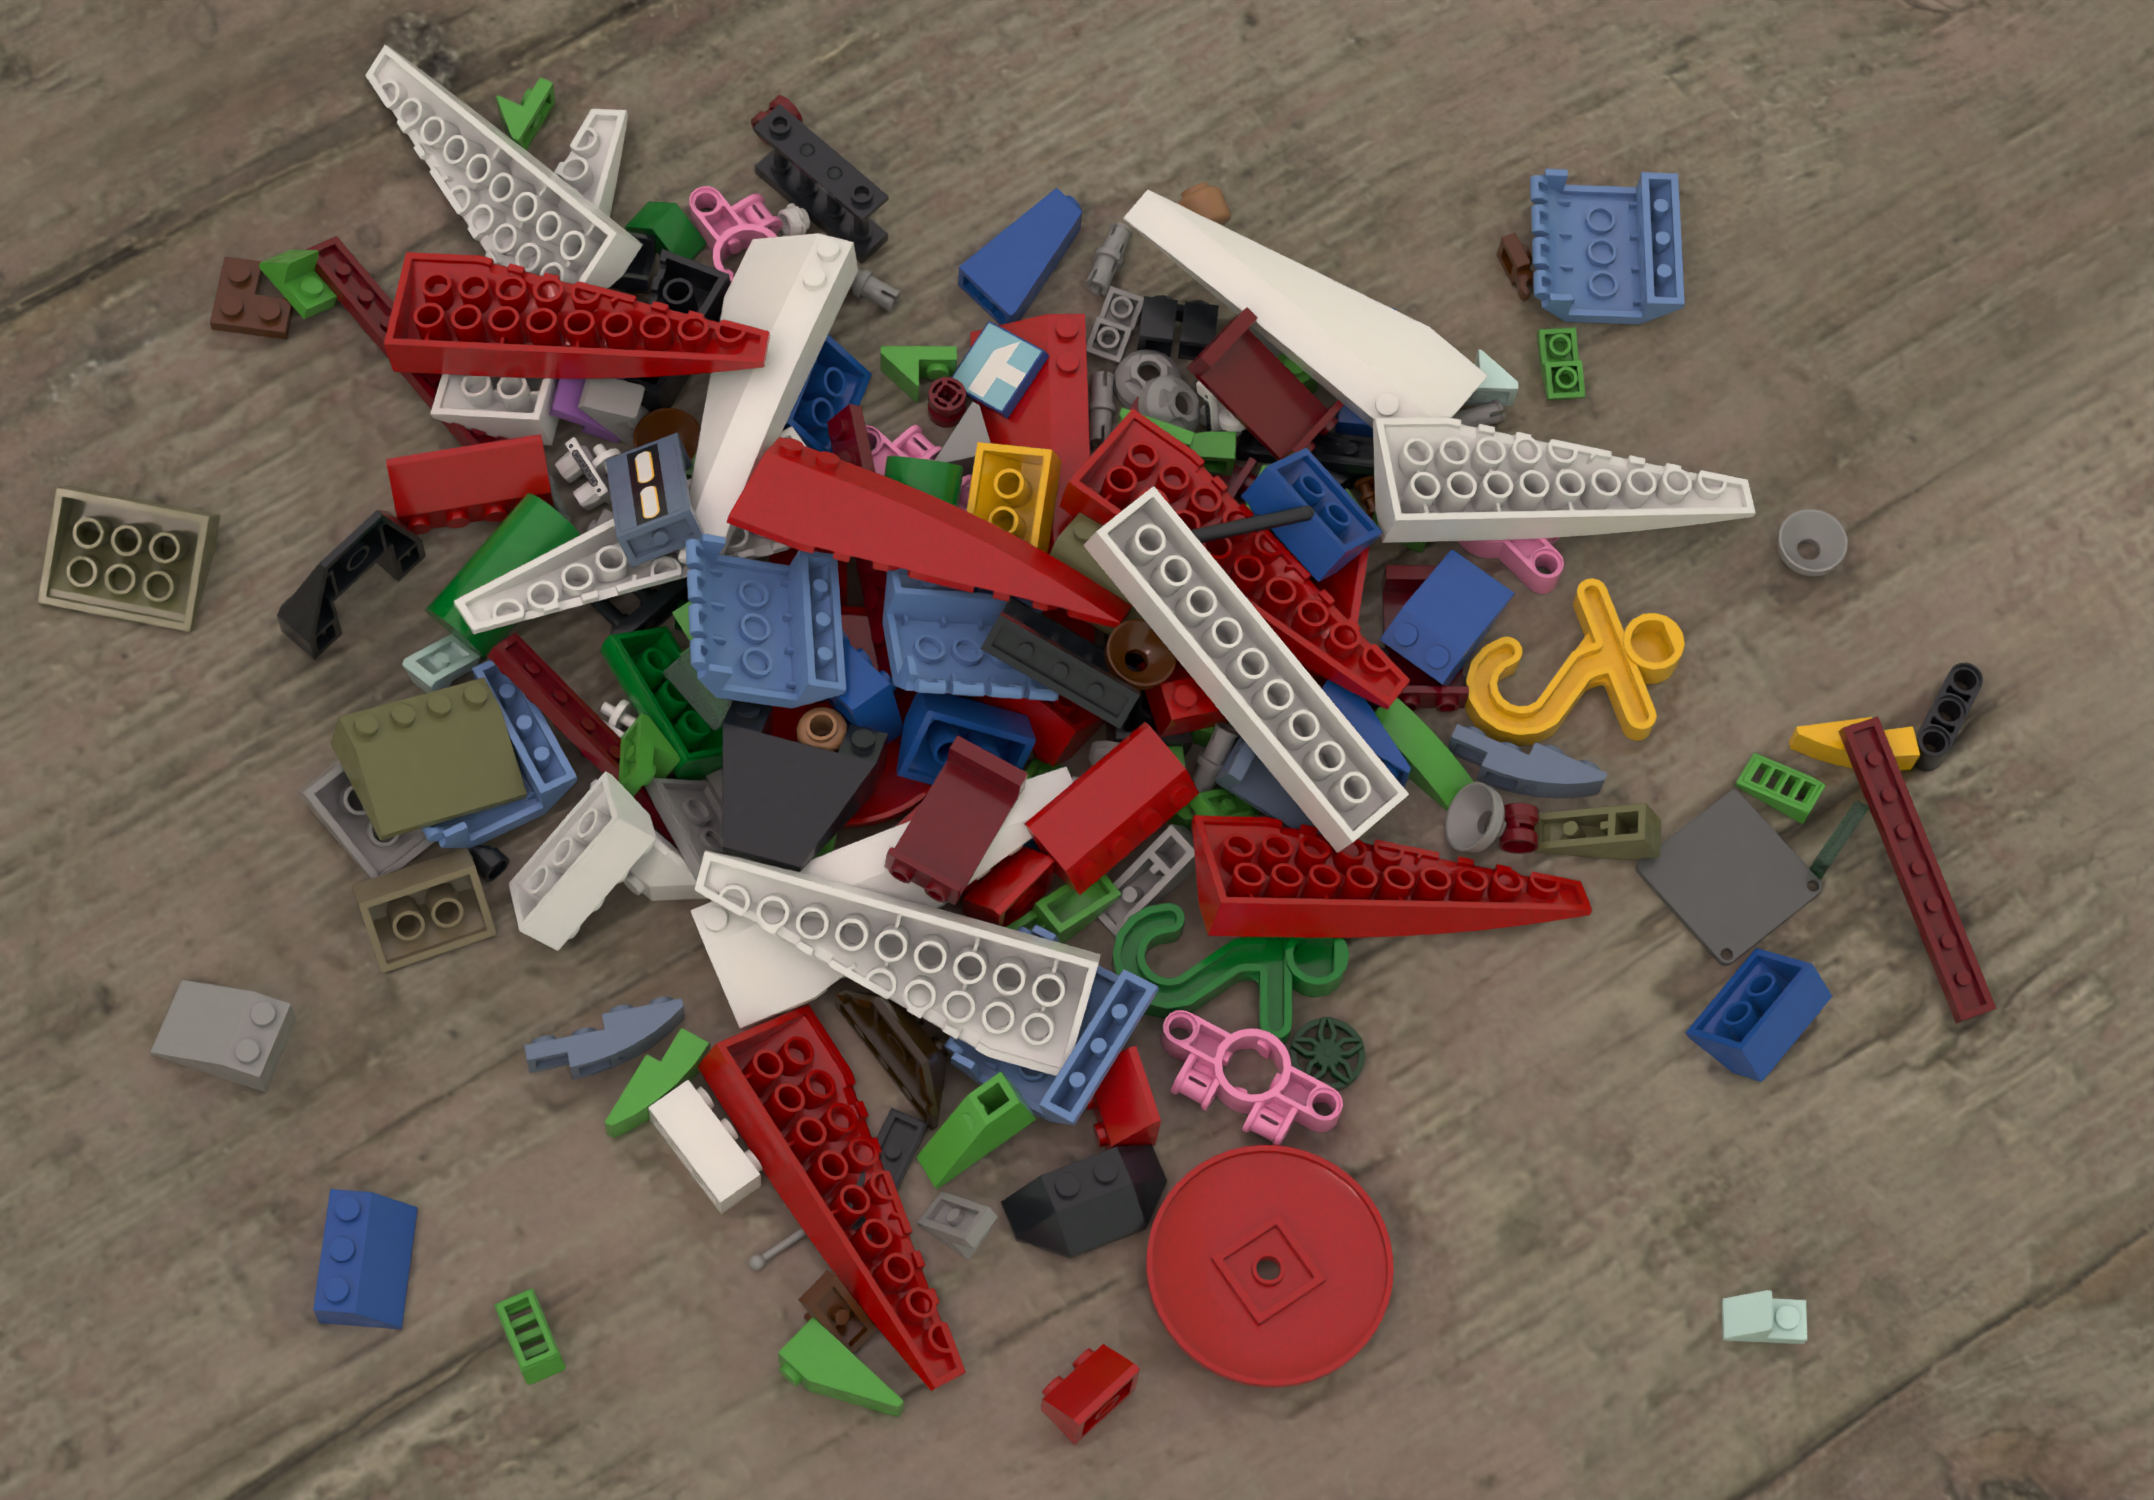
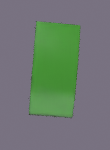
(1560, 364)

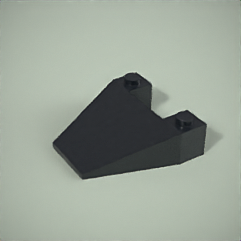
(310, 612)
(789, 796)

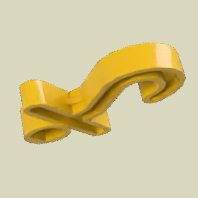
(1605, 657)

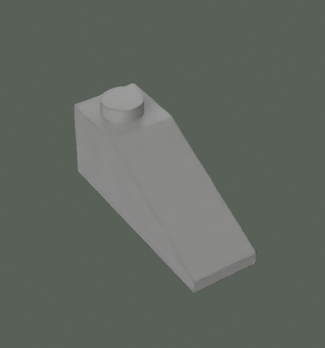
(1152, 876)

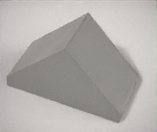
(962, 443)

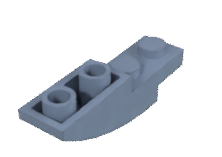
(1540, 774)
(624, 1037)

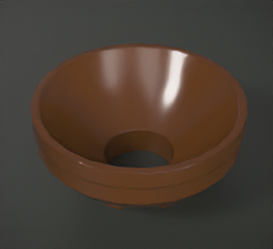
(666, 422)
(1139, 638)

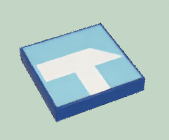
(999, 369)

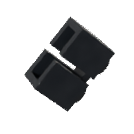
(1158, 325)

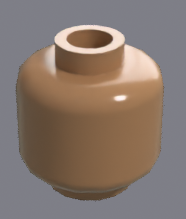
(1207, 202)
(822, 729)

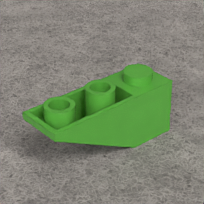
(975, 1129)

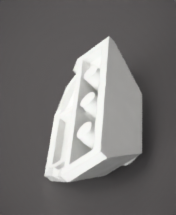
(661, 873)

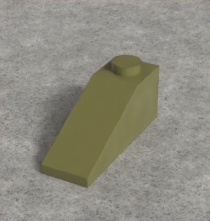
(1601, 832)

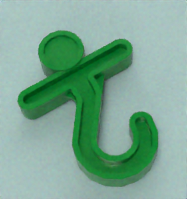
(1274, 963)

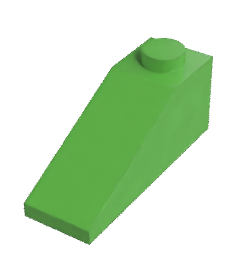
(833, 1371)

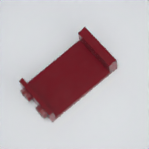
(1261, 390)
(1423, 691)
(956, 822)

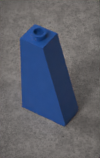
(1020, 259)

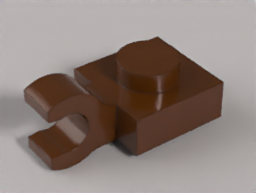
(1516, 263)

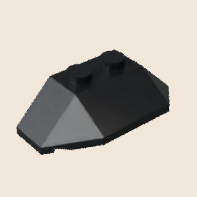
(1088, 1201)

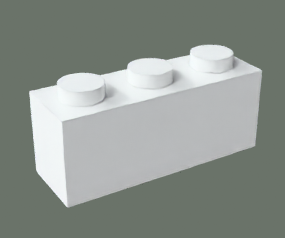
(706, 1145)

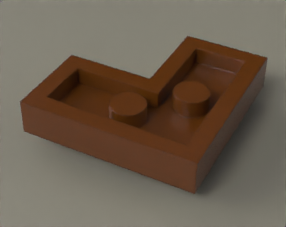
(240, 307)

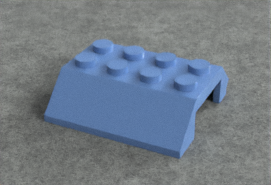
(1607, 248)
(765, 626)
(937, 641)
(541, 764)
(1108, 1022)

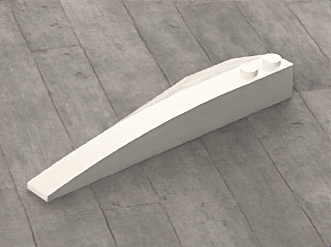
(501, 190)
(794, 293)
(1342, 339)
(522, 405)
(1484, 484)
(586, 572)
(771, 976)
(971, 978)

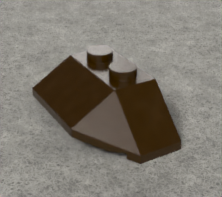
(901, 1048)

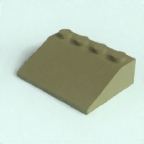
(127, 557)
(429, 758)

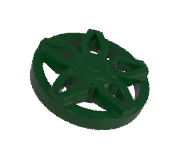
(1327, 1052)

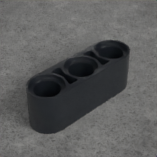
(1956, 704)

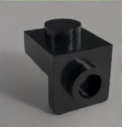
(641, 269)

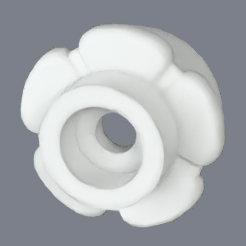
(794, 220)

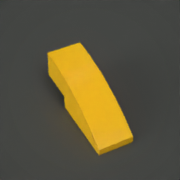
(1825, 744)

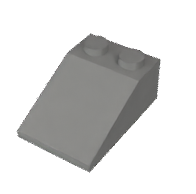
(342, 814)
(226, 1032)

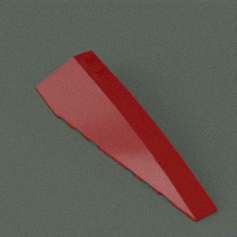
(504, 322)
(1051, 414)
(833, 505)
(1269, 576)
(1294, 884)
(810, 1134)

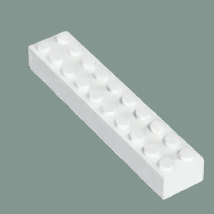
(1245, 669)

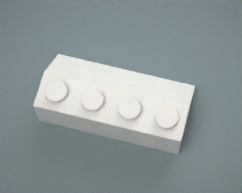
(581, 863)

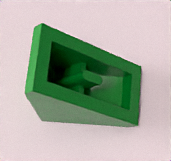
(670, 227)

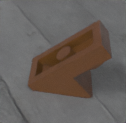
(837, 1312)

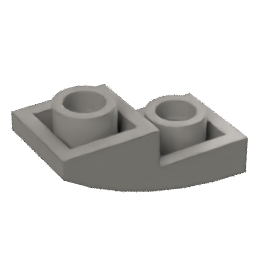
(1115, 325)

